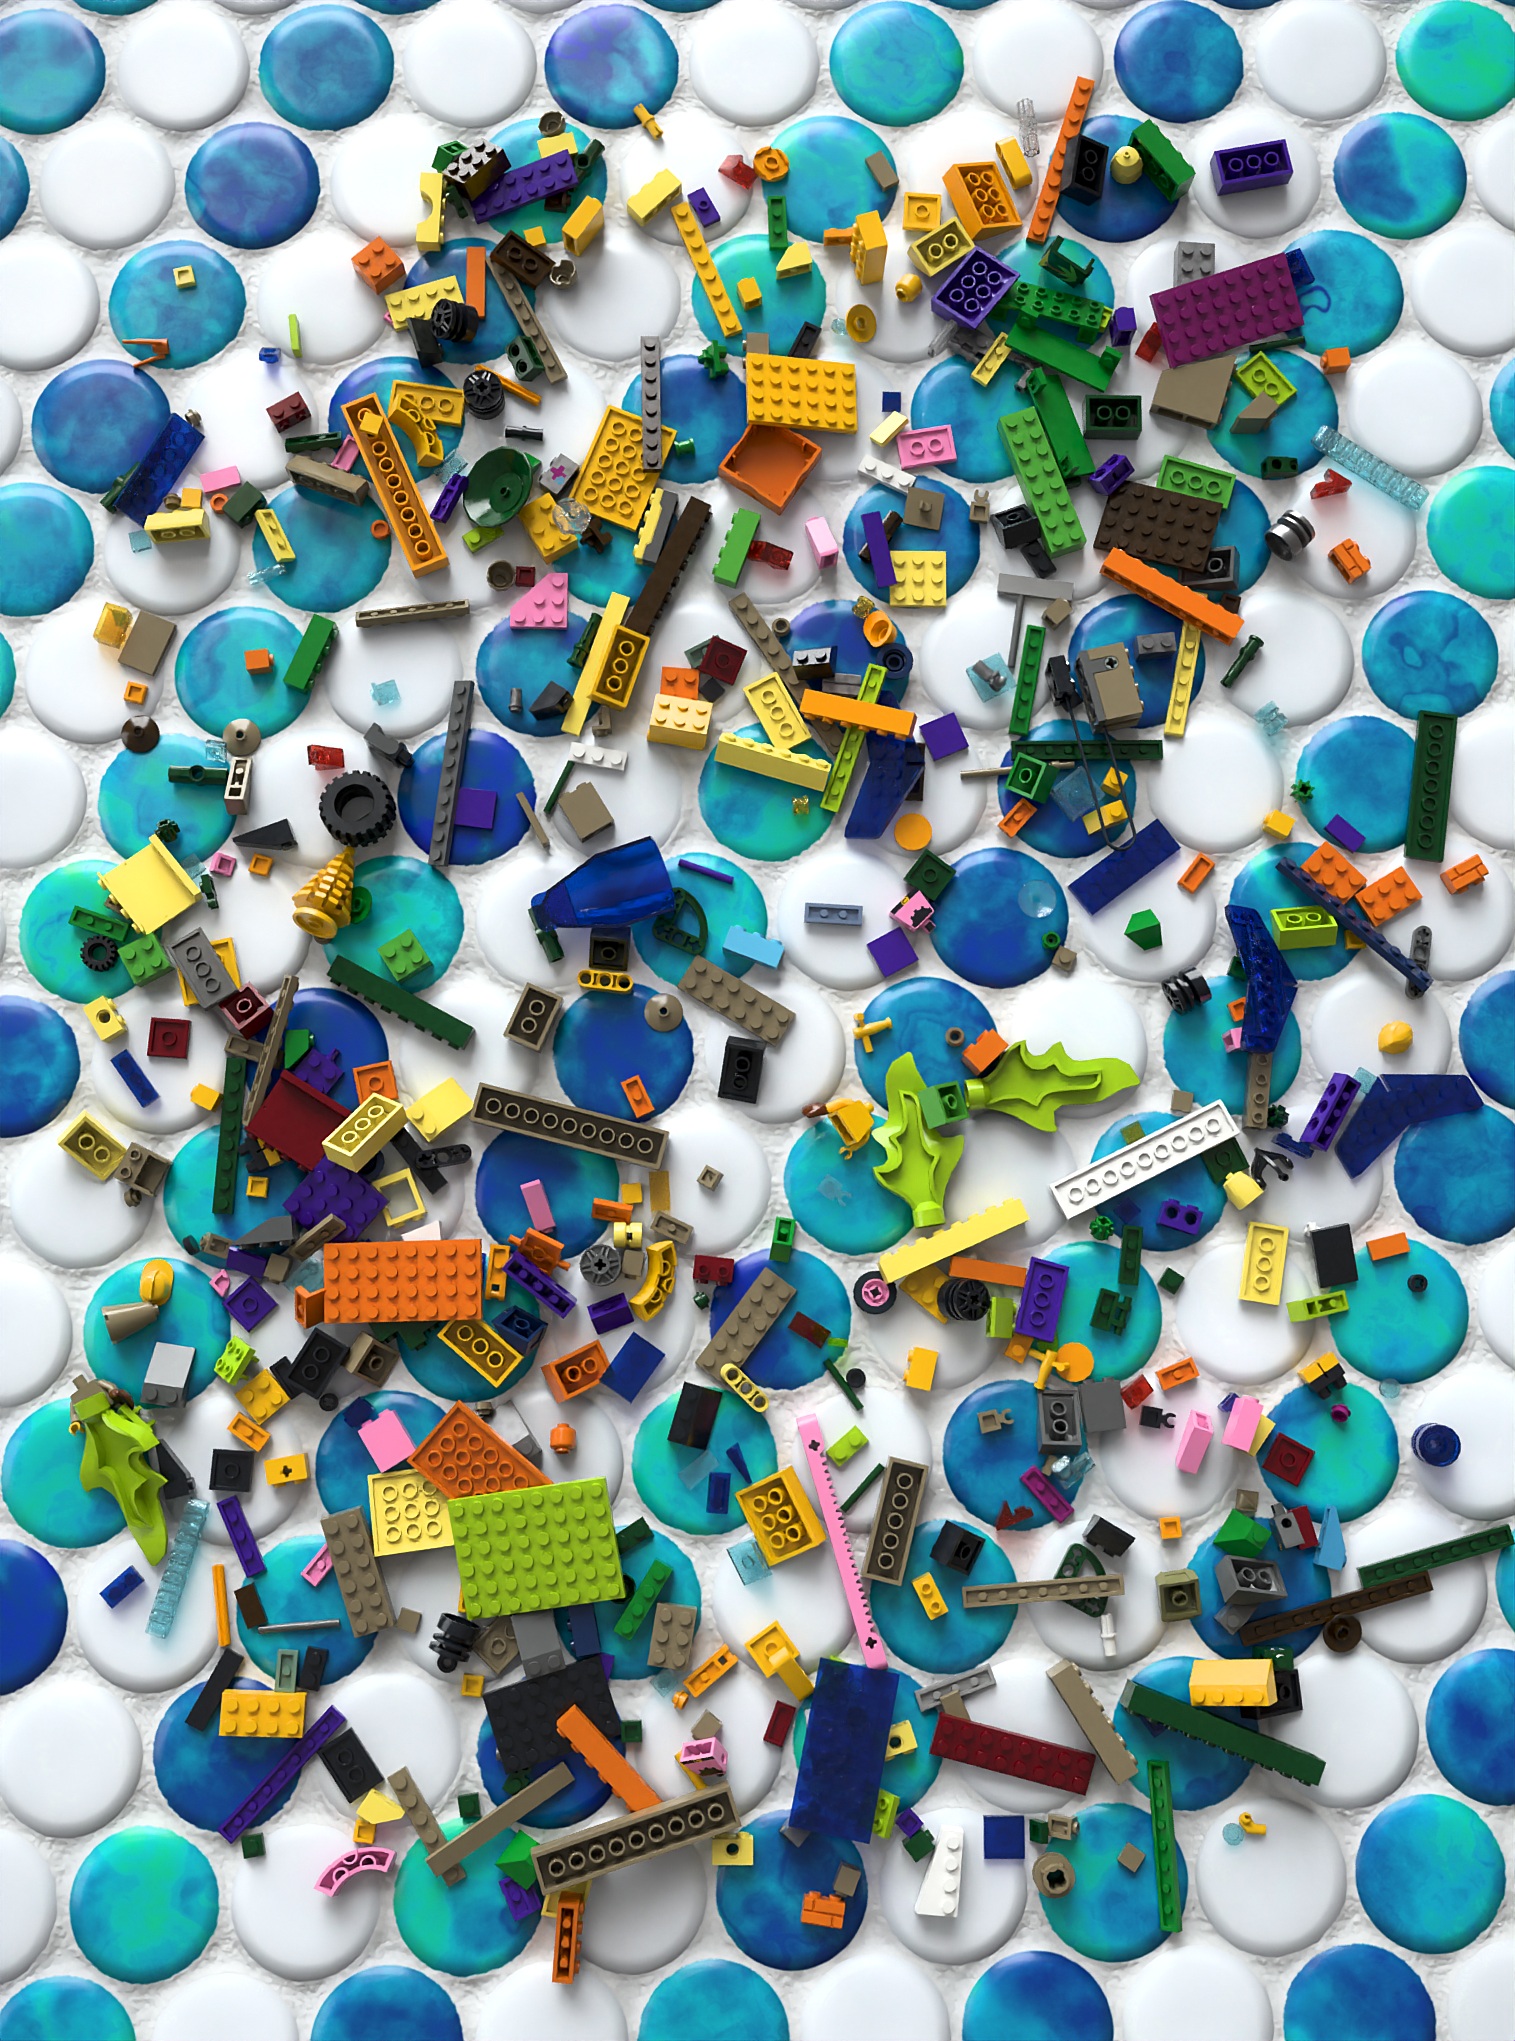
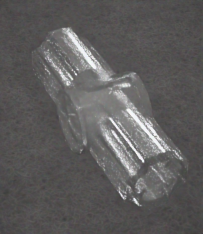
(1027, 119)

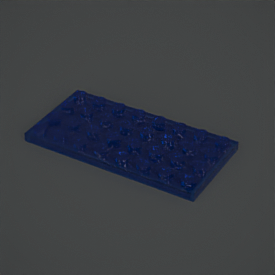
(844, 1750)

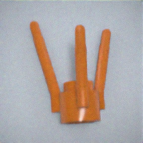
(159, 346)

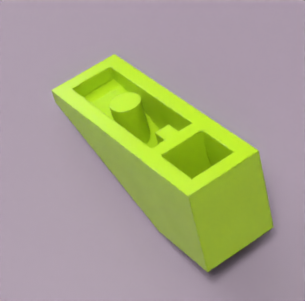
(1317, 1306)

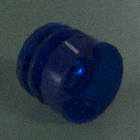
(1445, 1438)

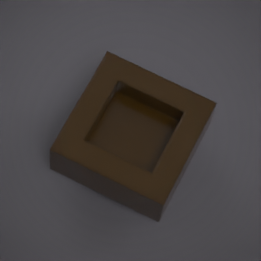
(1230, 602)

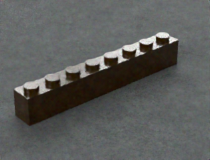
(669, 566)

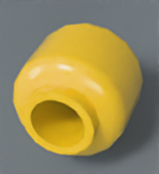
(908, 288)

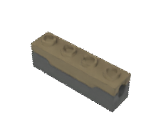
(1257, 1091)

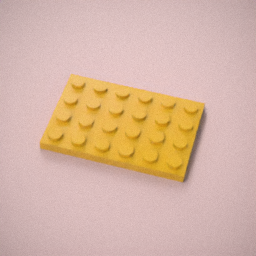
(801, 393)
(612, 472)

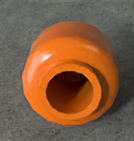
(562, 1439)

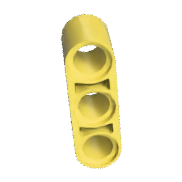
(753, 1391)

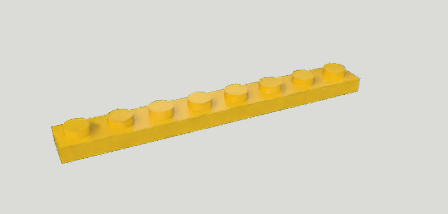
(706, 270)

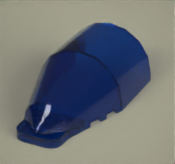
(609, 890)

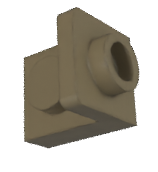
(605, 723)
(215, 1245)
(1063, 1826)

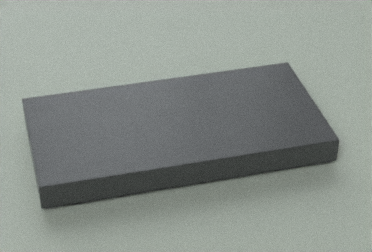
(202, 969)

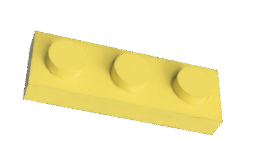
(992, 361)
(275, 535)

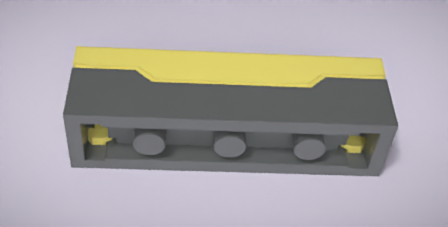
(656, 528)

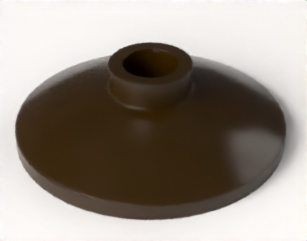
(146, 740)
(1347, 1637)

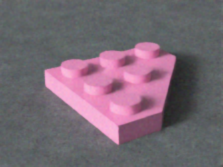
(543, 605)

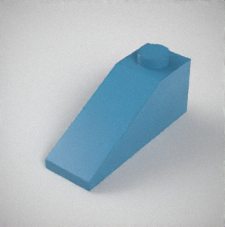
(1331, 1545)

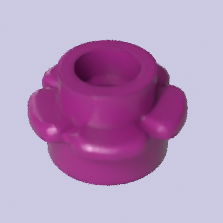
(1340, 1413)

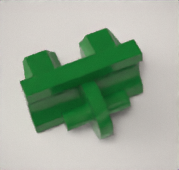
(711, 360)

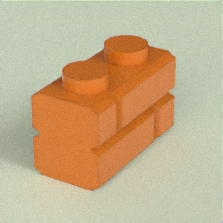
(1349, 560)
(1464, 874)
(823, 1910)

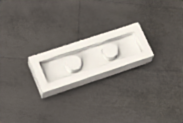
(886, 474)
(597, 756)

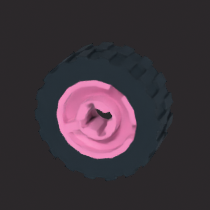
(864, 1297)

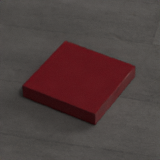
(722, 660)
(169, 1038)
(1287, 1459)

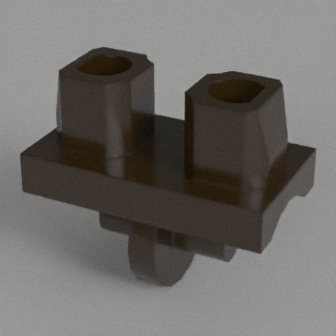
(594, 538)

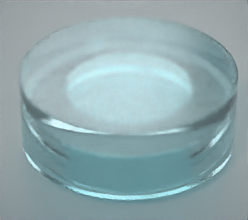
(838, 326)
(1389, 1388)
(1233, 1834)

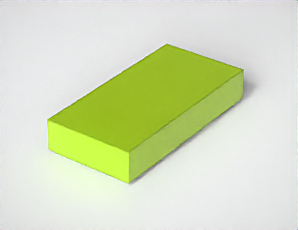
(295, 335)

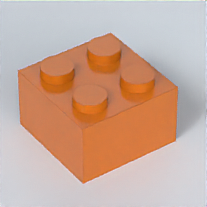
(378, 265)
(986, 1050)

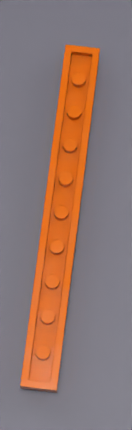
(1050, 189)

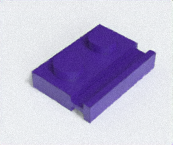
(520, 1901)

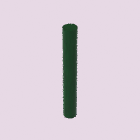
(1277, 344)
(559, 786)
(843, 1384)
(862, 1487)

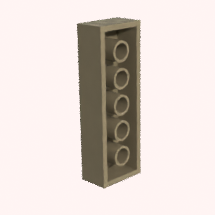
(894, 1520)
(358, 1571)
(1095, 1725)

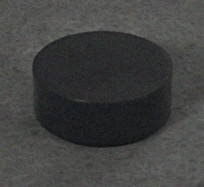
(191, 1245)
(855, 1378)

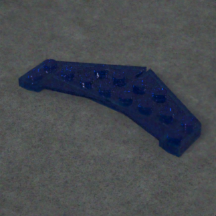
(886, 780)
(1269, 981)
(1387, 1113)

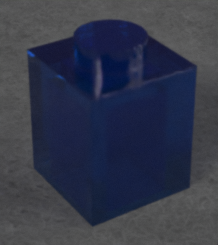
(358, 1412)

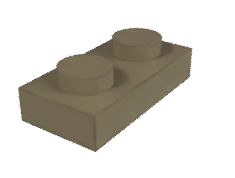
(671, 1227)

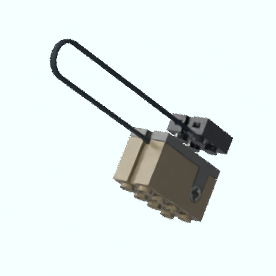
(1108, 698)

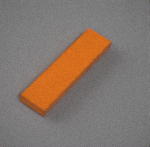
(476, 279)
(987, 1271)

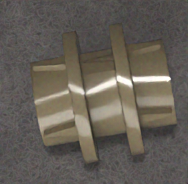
(1058, 1886)

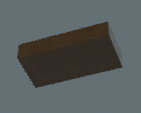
(250, 1605)

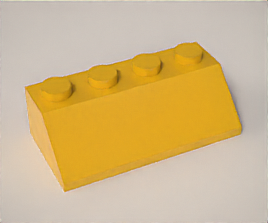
(1233, 1683)

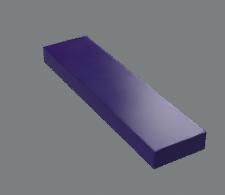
(878, 549)
(241, 1536)

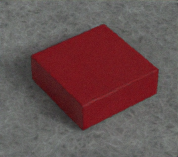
(525, 576)

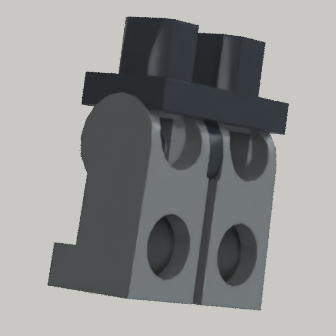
(388, 747)

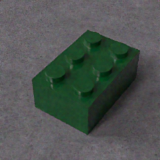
(1112, 417)

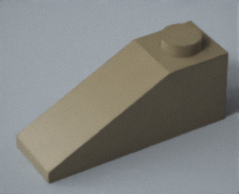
(238, 786)

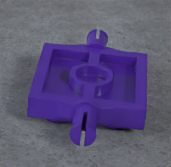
(319, 1070)

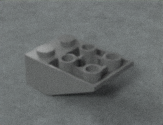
(273, 1231)

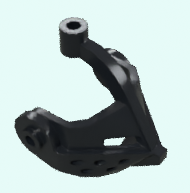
(1266, 1157)

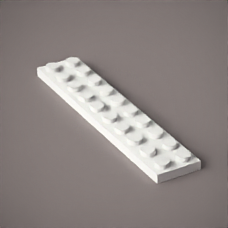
(1144, 1159)

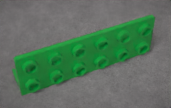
(1053, 306)
(1061, 354)
(1060, 424)

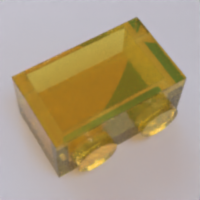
(113, 625)

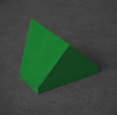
(1144, 930)

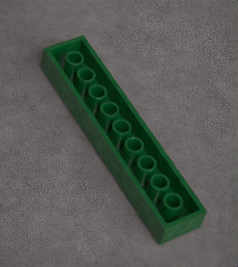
(1220, 1731)

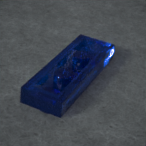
(135, 1078)

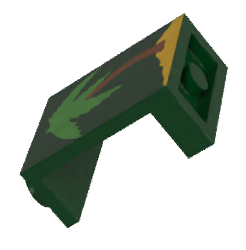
(1063, 267)

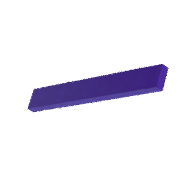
(281, 1774)

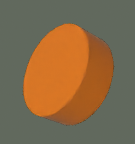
(218, 502)
(380, 530)

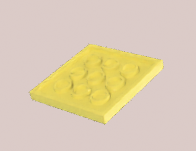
(407, 1513)

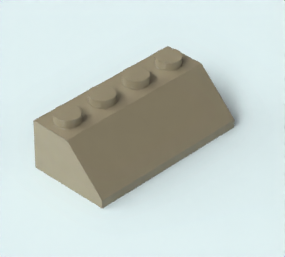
(328, 480)

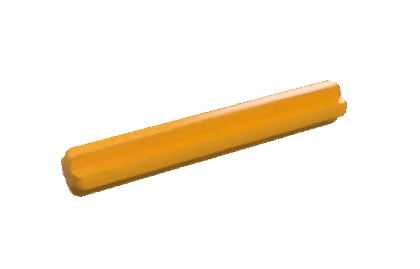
(514, 388)
(221, 1605)

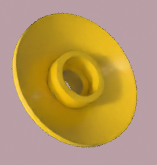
(866, 323)

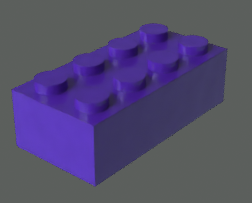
(1251, 167)

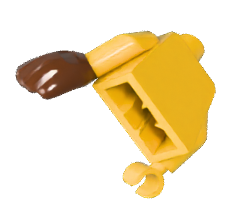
(849, 1118)

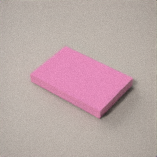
(926, 447)

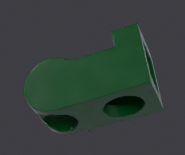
(1279, 467)

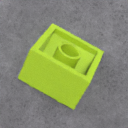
(1000, 1318)

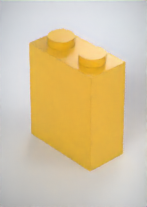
(583, 225)

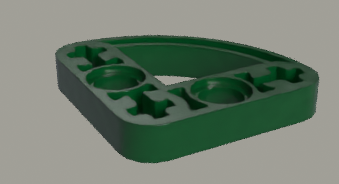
(668, 924)
(1086, 1553)

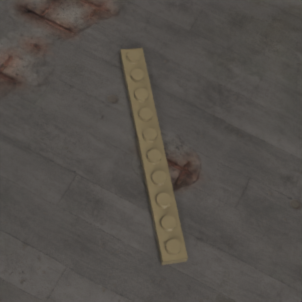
(782, 665)

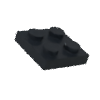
(231, 1470)

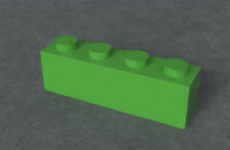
(737, 547)

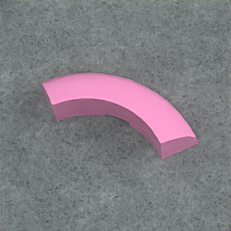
(350, 1864)

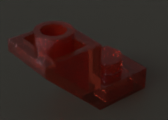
(771, 554)

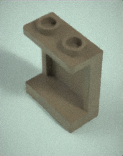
(586, 811)

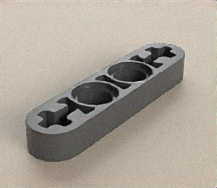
(1423, 962)

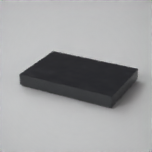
(1333, 1255)
(350, 1765)

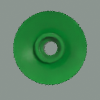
(360, 904)

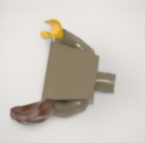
(87, 1389)

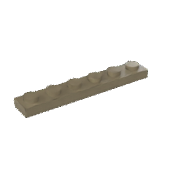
(413, 612)
(423, 1819)

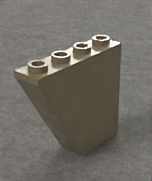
(1195, 392)

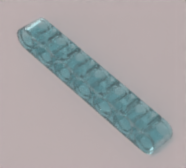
(1370, 468)
(177, 1567)

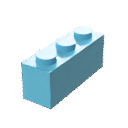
(753, 947)

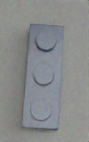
(833, 914)

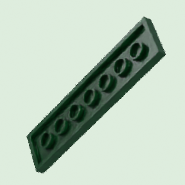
(1430, 786)

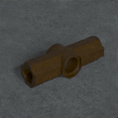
(890, 524)

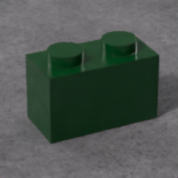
(244, 504)

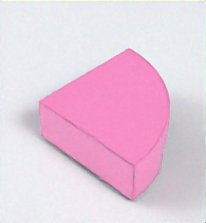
(221, 1282)

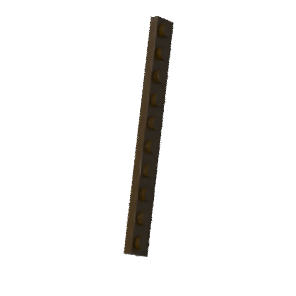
(1323, 1610)

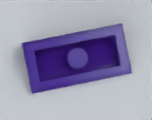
(246, 1262)

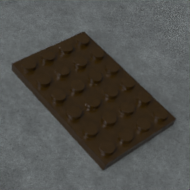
(1159, 526)

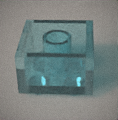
(1075, 795)

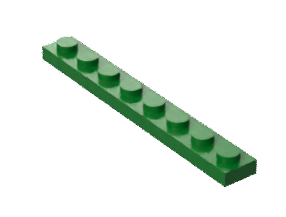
(1164, 1845)

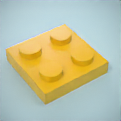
(921, 211)
(262, 1396)
(768, 1643)

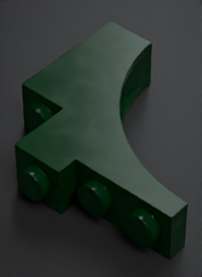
(411, 1332)

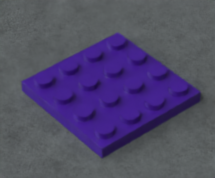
(336, 1191)

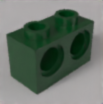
(524, 358)

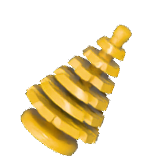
(327, 897)

